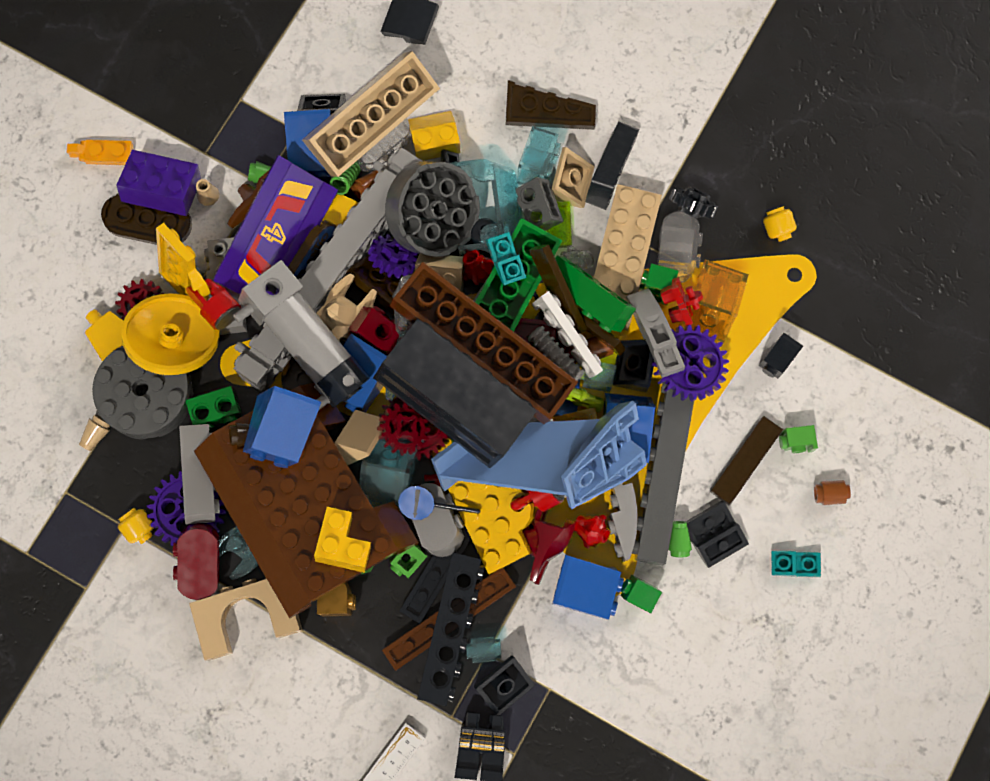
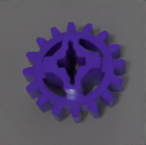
(391, 257)

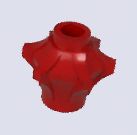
(477, 267)
(592, 530)

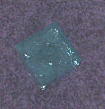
(538, 156)

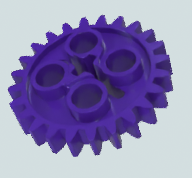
(702, 348)
(173, 493)

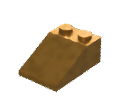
(337, 602)

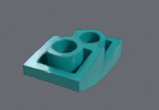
(505, 258)
(796, 564)

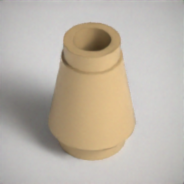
(206, 192)
(94, 432)

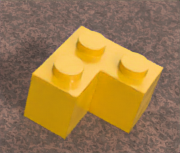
(336, 547)

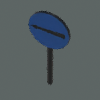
(418, 503)

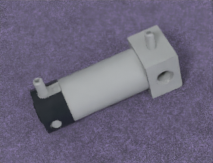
(302, 333)

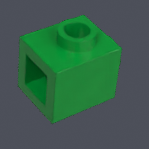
(640, 593)

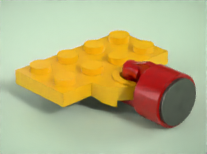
(178, 268)
(501, 519)

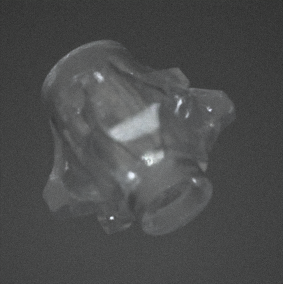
(581, 258)

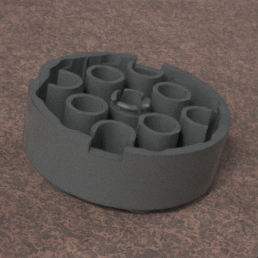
(429, 229)
(145, 416)

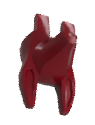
(546, 542)

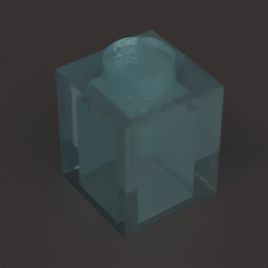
(602, 381)

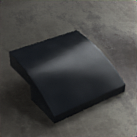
(410, 20)
(715, 534)

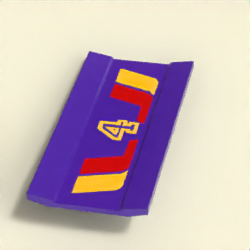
(275, 224)

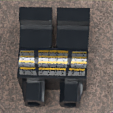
(484, 741)

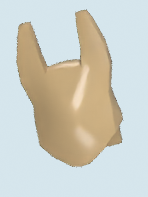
(339, 311)

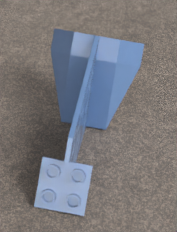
(556, 458)

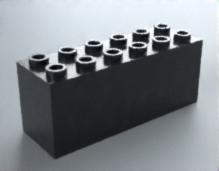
(454, 393)

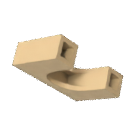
(211, 614)

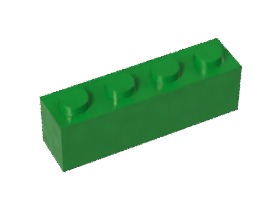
(595, 297)

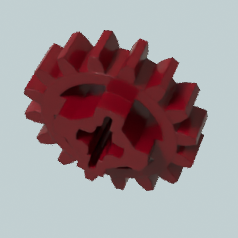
(135, 294)
(396, 420)

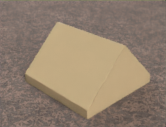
(572, 178)
(358, 436)

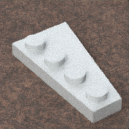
(567, 334)

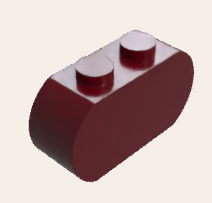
(197, 561)

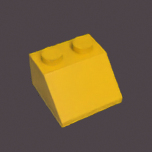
(433, 134)

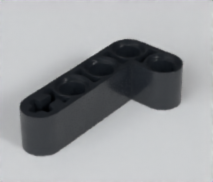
(611, 165)

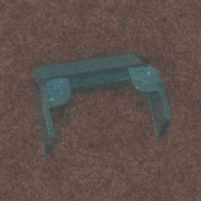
(505, 199)

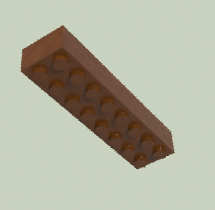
(485, 339)

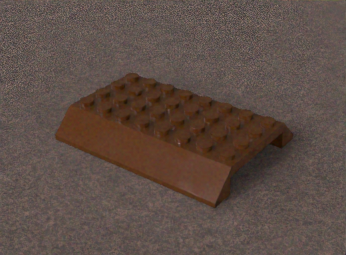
(285, 508)

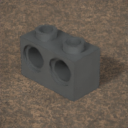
(543, 202)

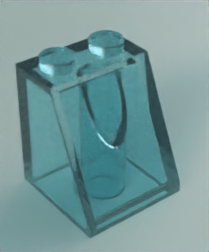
(386, 474)

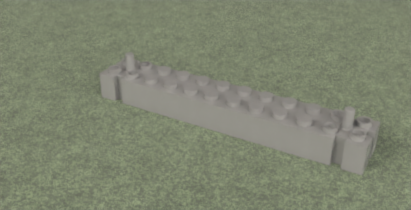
(348, 246)

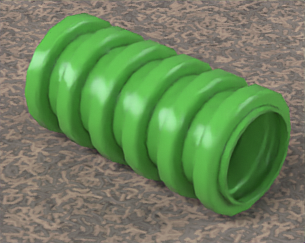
(346, 179)

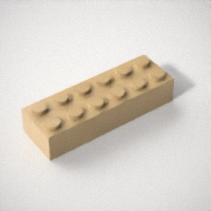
(371, 114)
(627, 241)

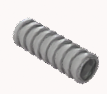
(554, 353)

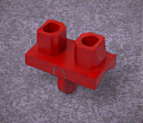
(676, 293)

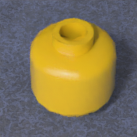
(779, 223)
(135, 526)

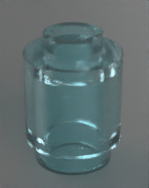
(484, 649)

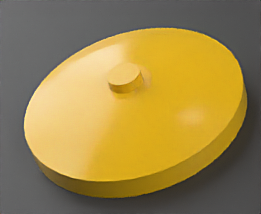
(168, 335)

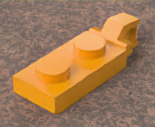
(101, 151)

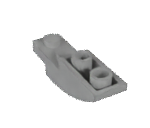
(657, 332)
(624, 521)

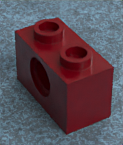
(365, 328)

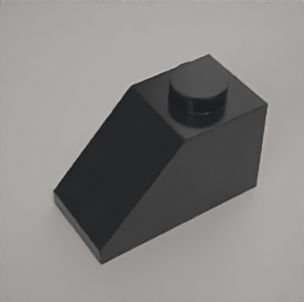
(780, 356)

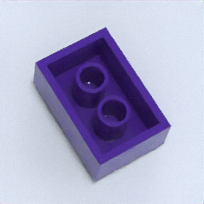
(158, 182)

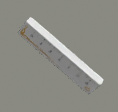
(396, 755)

